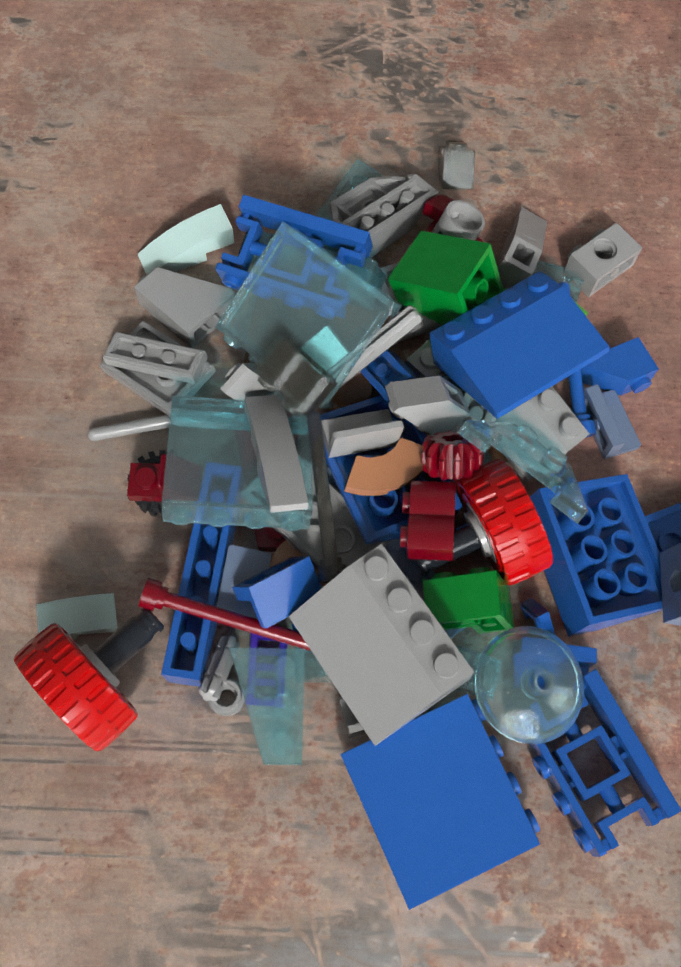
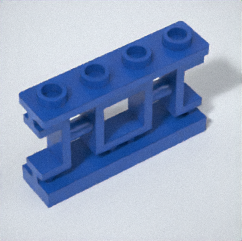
(352, 242)
(626, 758)

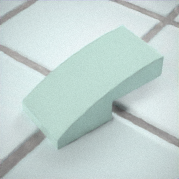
(79, 614)

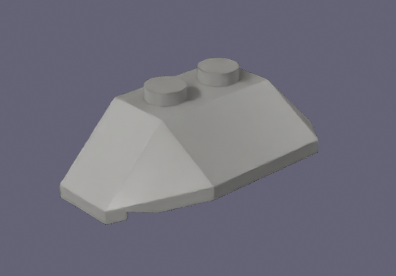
(383, 207)

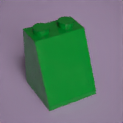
(445, 276)

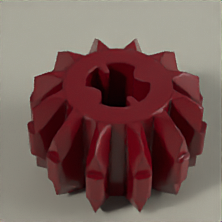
(450, 456)

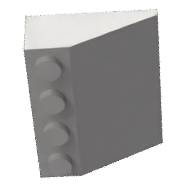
(380, 644)

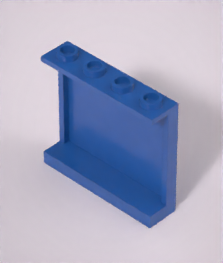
(441, 800)

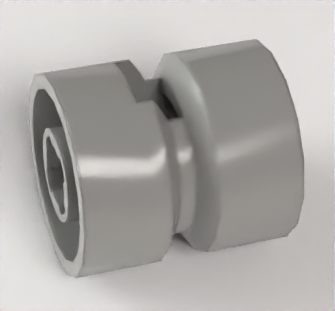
(460, 220)

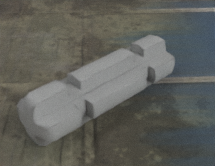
(218, 669)

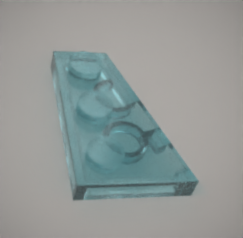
(274, 699)

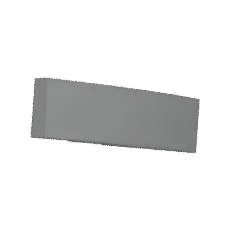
(276, 454)

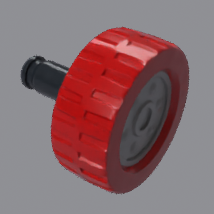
(499, 524)
(83, 682)

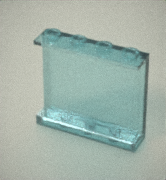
(309, 298)
(214, 467)

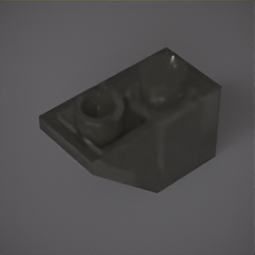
(456, 165)

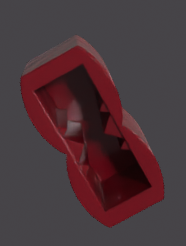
(430, 520)

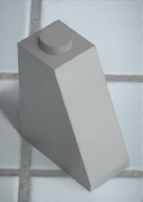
(183, 303)

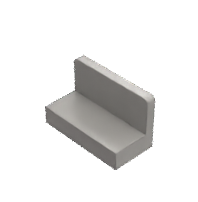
(360, 433)

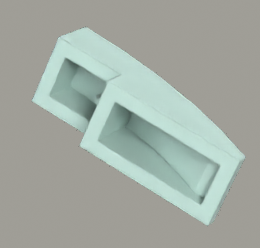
(188, 241)

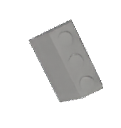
(551, 420)

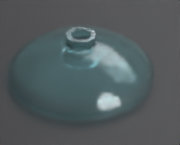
(509, 688)

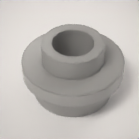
(233, 707)

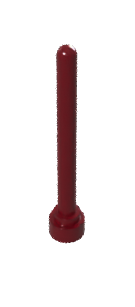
(157, 596)

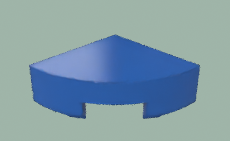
(538, 613)

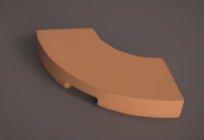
(386, 472)

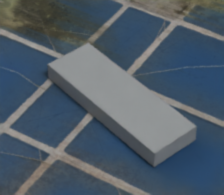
(155, 357)

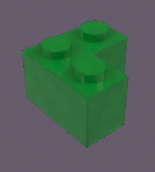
(470, 600)

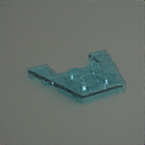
(525, 450)

